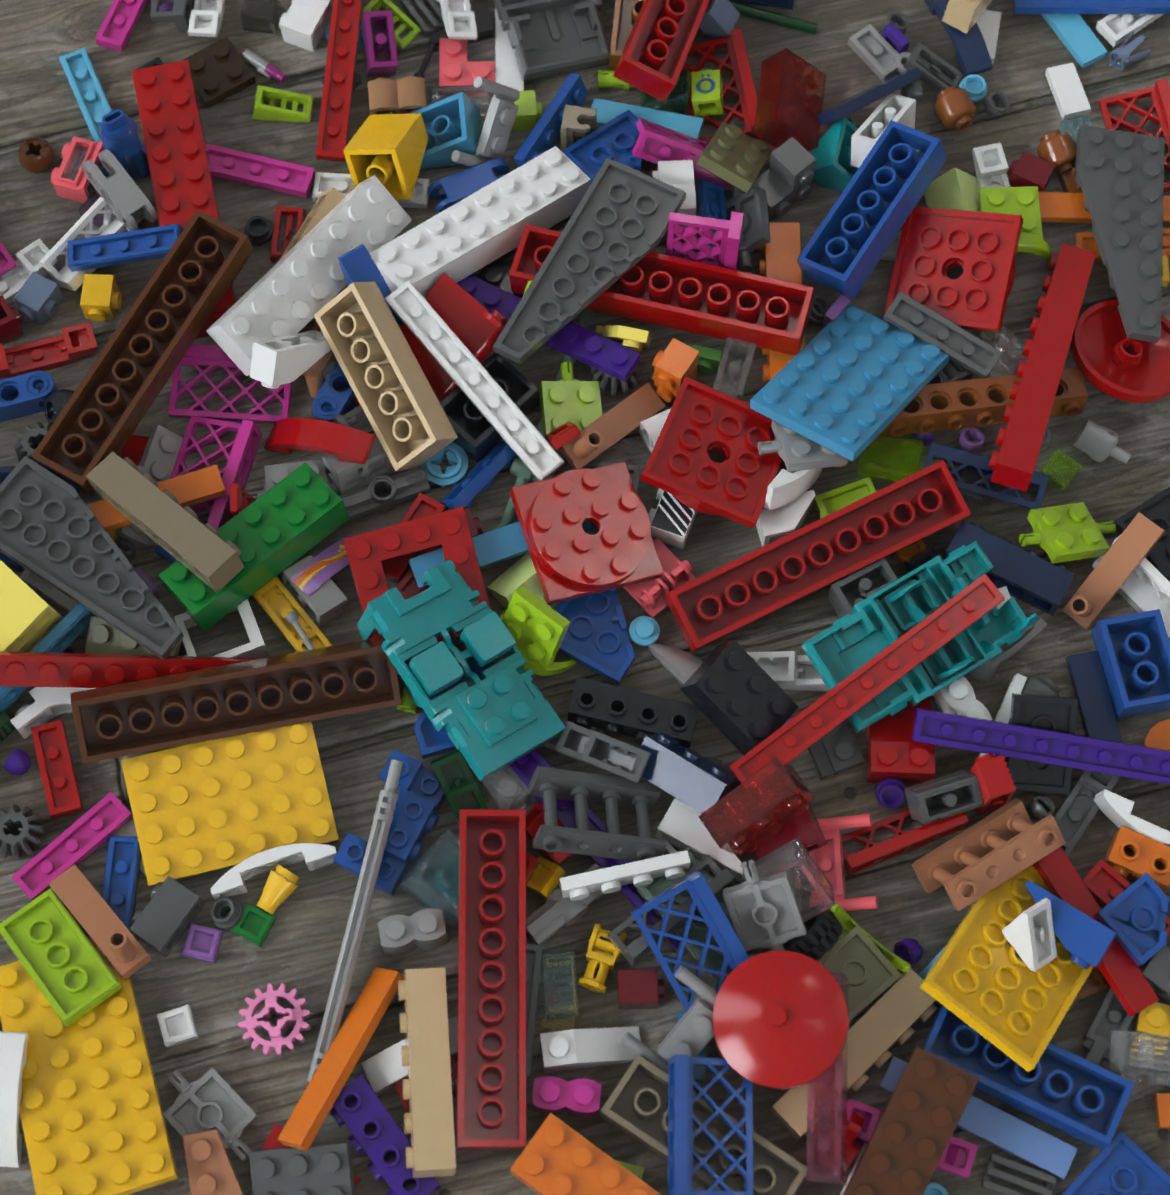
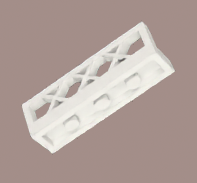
(111, 225)
(1146, 590)

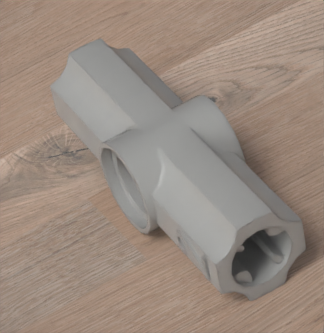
(558, 913)

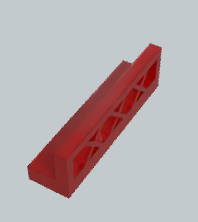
(898, 845)

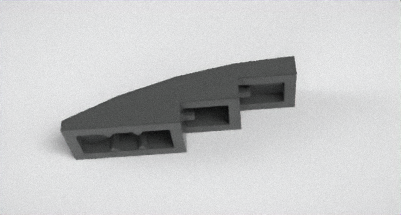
(600, 751)

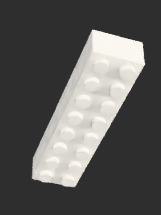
(484, 223)
(308, 272)

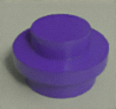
(890, 792)

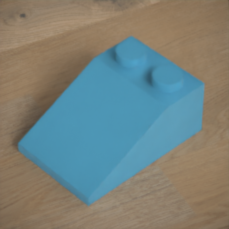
(450, 127)

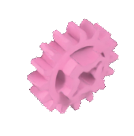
(289, 1016)

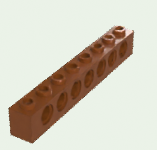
(978, 403)

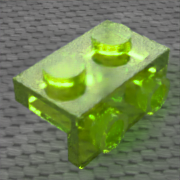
(890, 458)

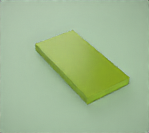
(59, 957)

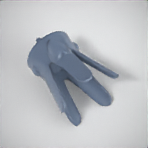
(1121, 57)

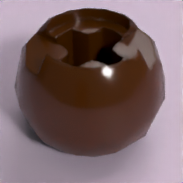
(34, 146)

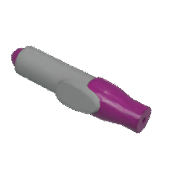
(263, 67)

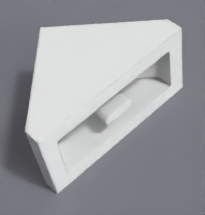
(1033, 935)

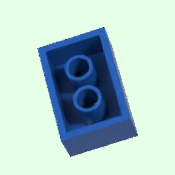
(1135, 662)

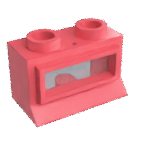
(69, 178)

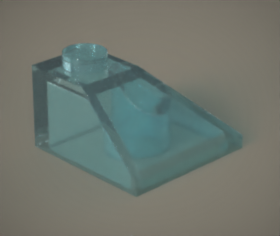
(435, 876)

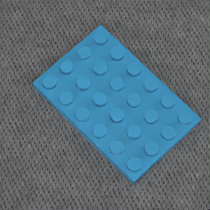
(850, 382)

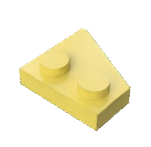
(630, 337)

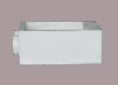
(254, 649)

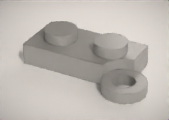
(877, 52)

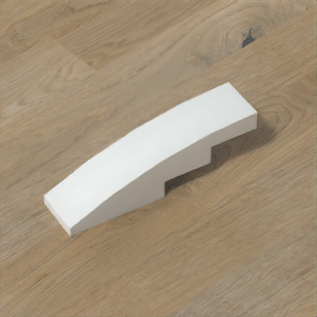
(790, 670)

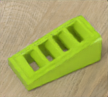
(398, 16)
(272, 113)

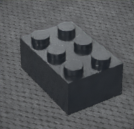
(472, 428)
(738, 696)

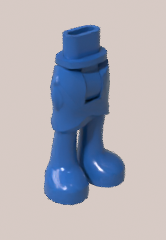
(121, 138)

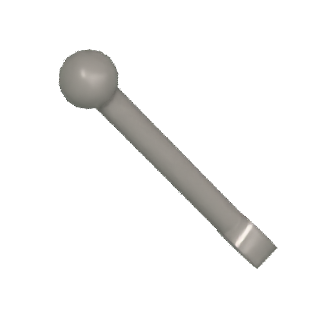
(292, 618)

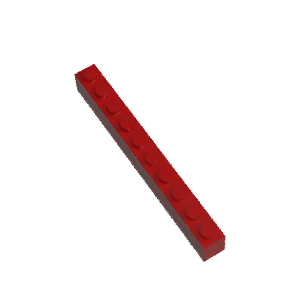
(1042, 369)

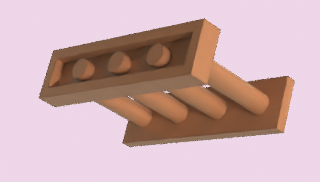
(988, 854)

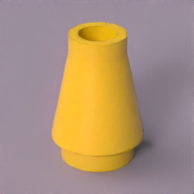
(277, 888)

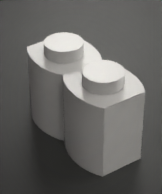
(403, 933)

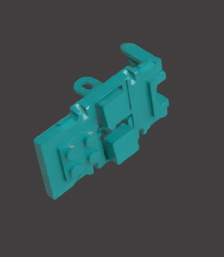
(497, 715)

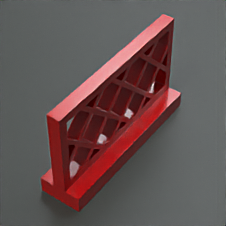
(742, 78)
(1161, 105)

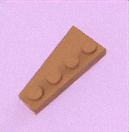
(209, 1165)

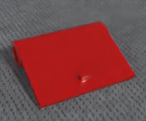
(467, 319)

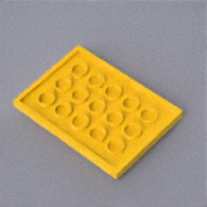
(227, 800)
(992, 986)

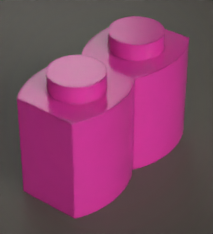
(557, 1096)

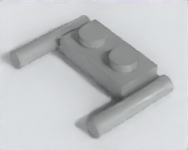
(496, 125)
(691, 1031)

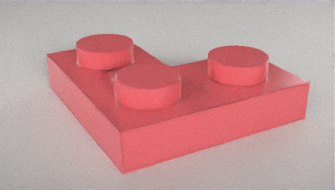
(455, 68)

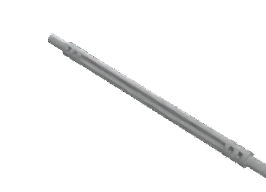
(358, 915)

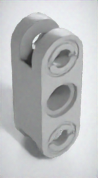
(119, 191)

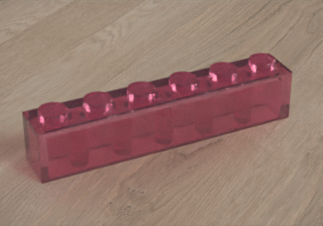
(828, 1118)

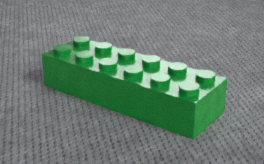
(270, 537)

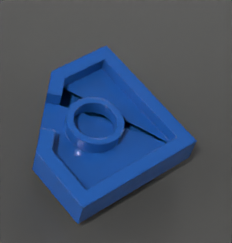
(1138, 918)

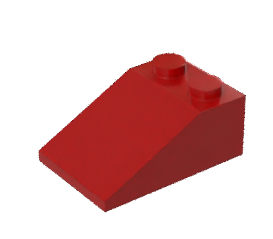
(894, 753)

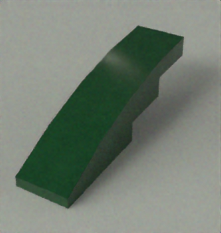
(458, 783)

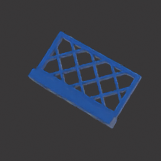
(715, 920)
(681, 1127)

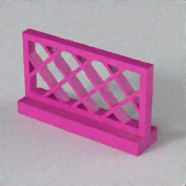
(726, 240)
(211, 358)
(239, 461)

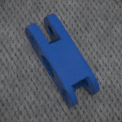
(466, 182)
(31, 393)
(331, 402)

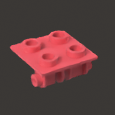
(651, 593)

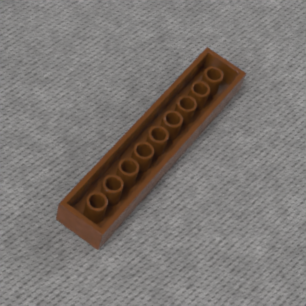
(144, 350)
(233, 699)

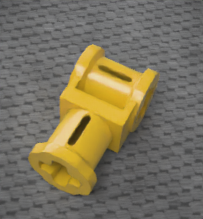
(600, 954)

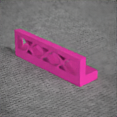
(664, 144)

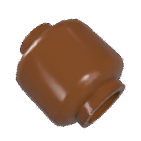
(955, 108)
(1059, 150)

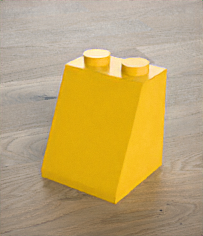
(389, 149)

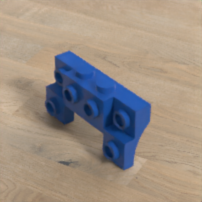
(414, 816)

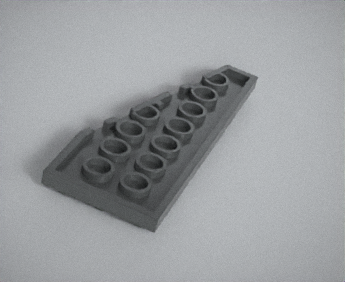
(1124, 197)
(604, 238)
(64, 544)

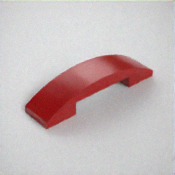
(48, 353)
(320, 437)

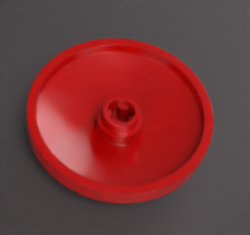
(1119, 365)
(781, 1019)

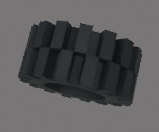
(821, 934)

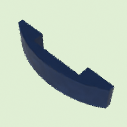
(970, 47)

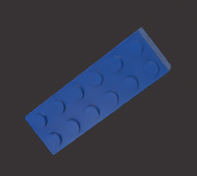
(872, 209)
(1058, 1091)

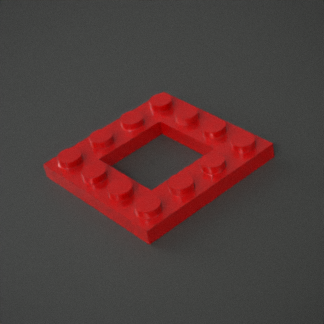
(441, 529)

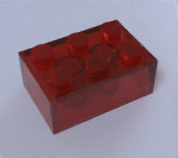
(789, 100)
(757, 808)

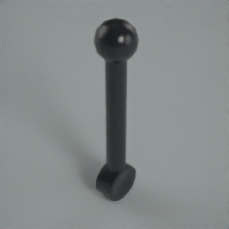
(434, 41)

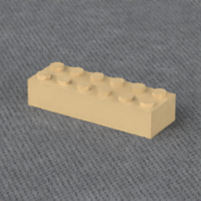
(385, 375)

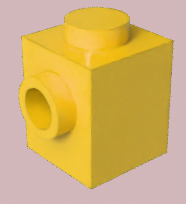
(100, 297)

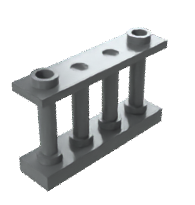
(600, 790)

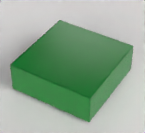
(254, 924)

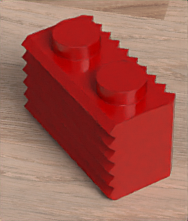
(994, 782)

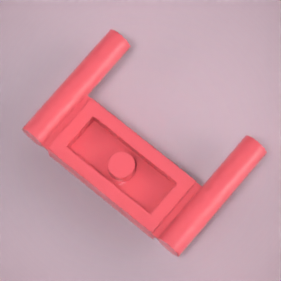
(831, 862)

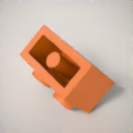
(672, 367)
(1136, 854)

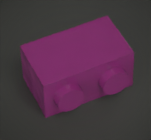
(379, 43)

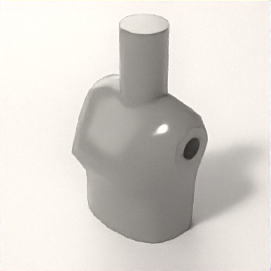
(1099, 443)

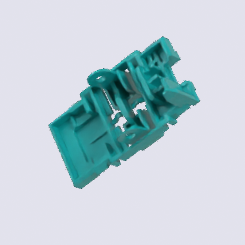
(879, 623)

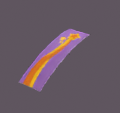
(321, 567)

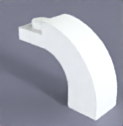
(48, 704)

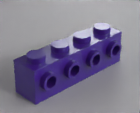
(380, 1138)

